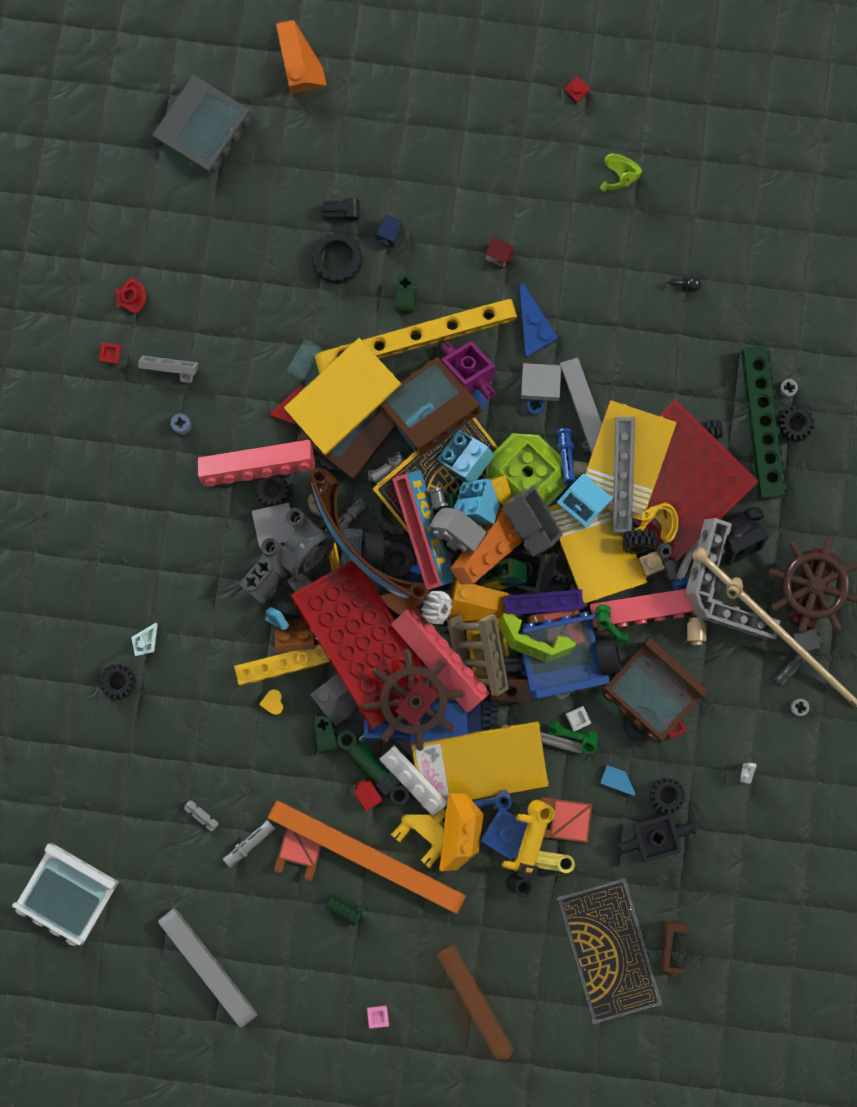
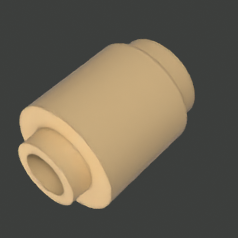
(696, 631)

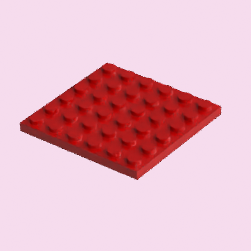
(696, 479)

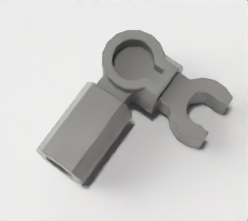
(383, 471)

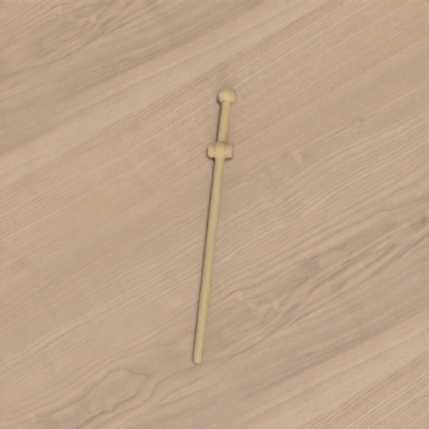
(735, 589)

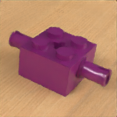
(470, 367)

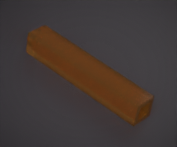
(475, 1002)

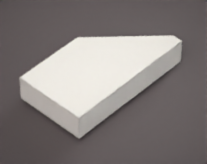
(747, 772)

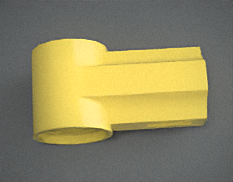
(552, 861)

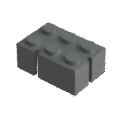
(532, 520)

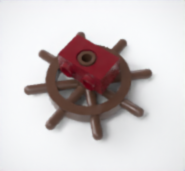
(413, 700)

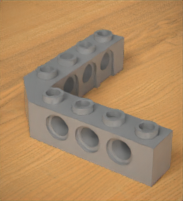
(701, 587)

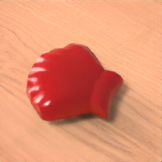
(131, 296)

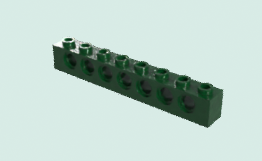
(765, 489)

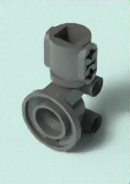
(300, 556)

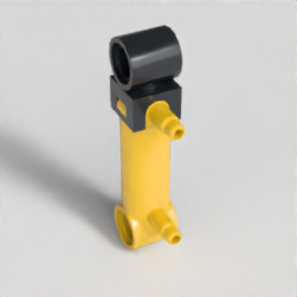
(524, 866)

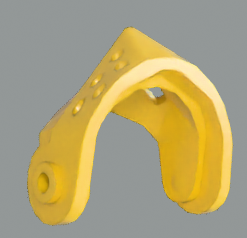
(668, 525)

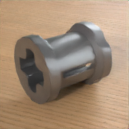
(437, 498)

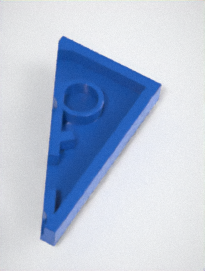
(536, 328)

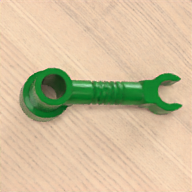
(603, 615)
(589, 740)

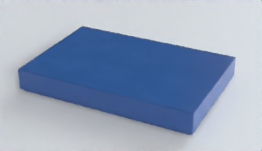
(454, 714)

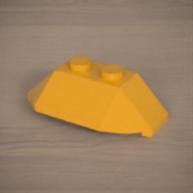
(461, 832)

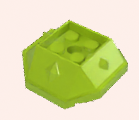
(529, 453)

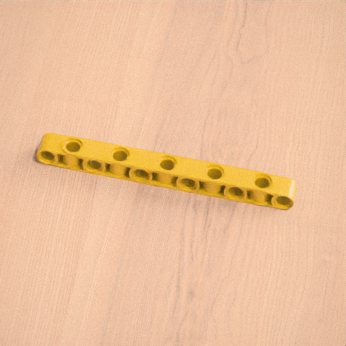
(431, 332)

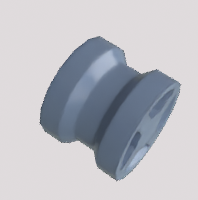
(181, 428)

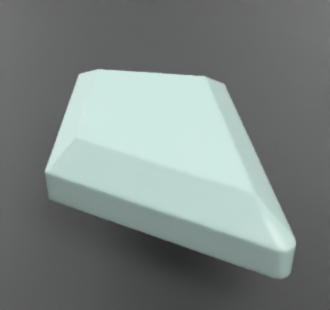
(145, 641)

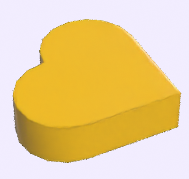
(272, 702)

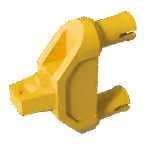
(429, 827)

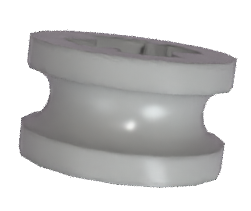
(785, 393)
(804, 704)

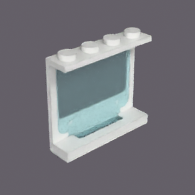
(65, 895)

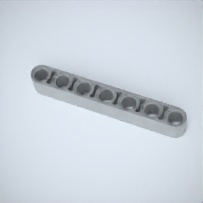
(207, 967)

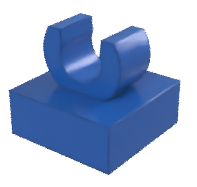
(415, 574)

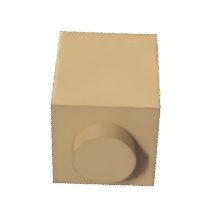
(651, 564)

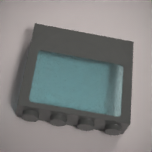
(203, 124)

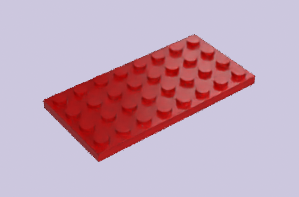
(355, 634)

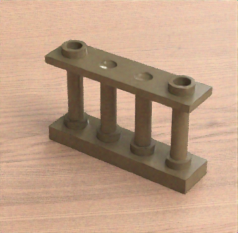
(490, 644)

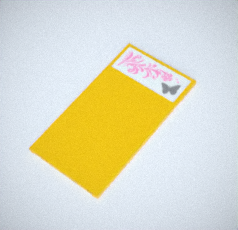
(484, 762)

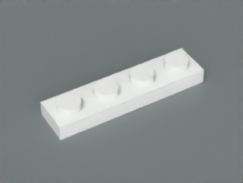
(413, 781)

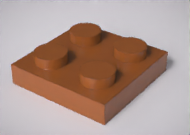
(295, 637)

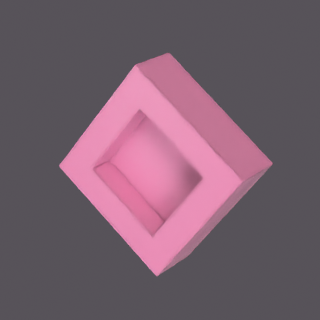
(378, 1016)

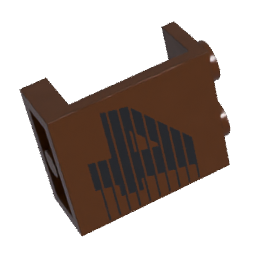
(668, 926)

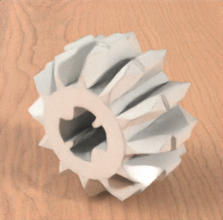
(436, 607)

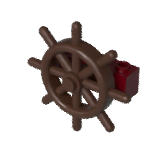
(814, 586)

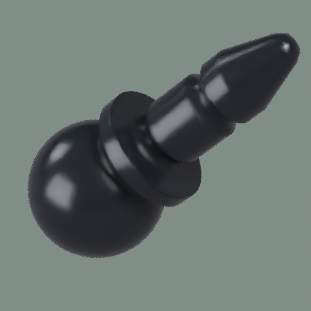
(692, 283)

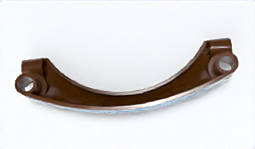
(325, 493)

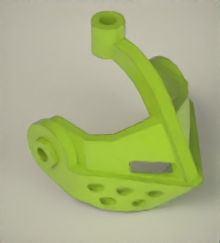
(620, 164)

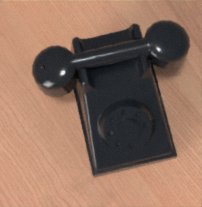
(745, 535)

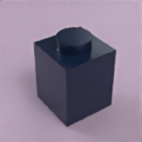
(389, 231)

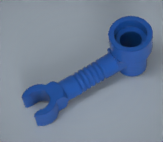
(502, 804)

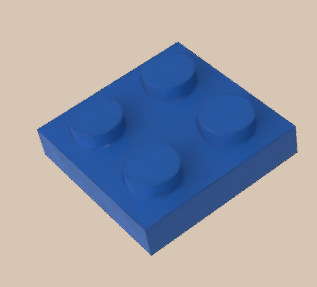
(505, 834)

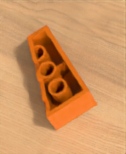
(494, 546)

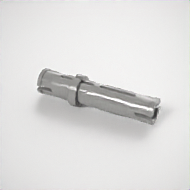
(249, 843)

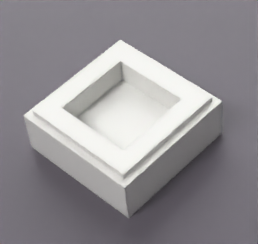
(578, 718)

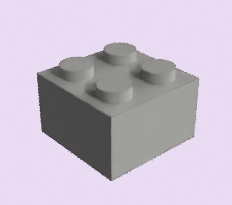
(457, 529)

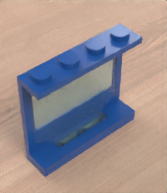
(567, 673)

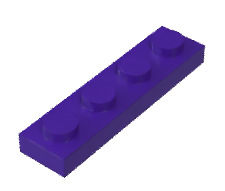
(543, 602)

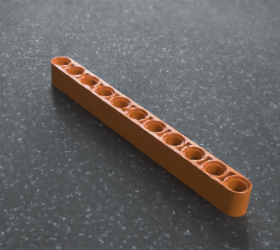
(367, 856)

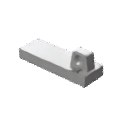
(184, 368)

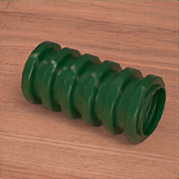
(343, 910)

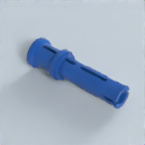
(566, 448)

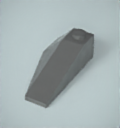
(334, 700)

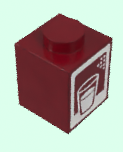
(499, 253)

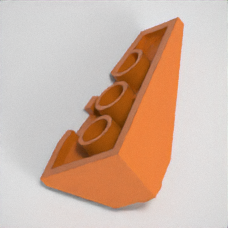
(300, 62)

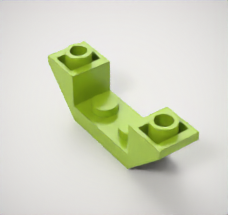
(510, 626)

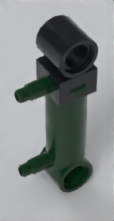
(372, 767)

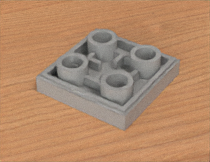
(541, 382)
(272, 523)

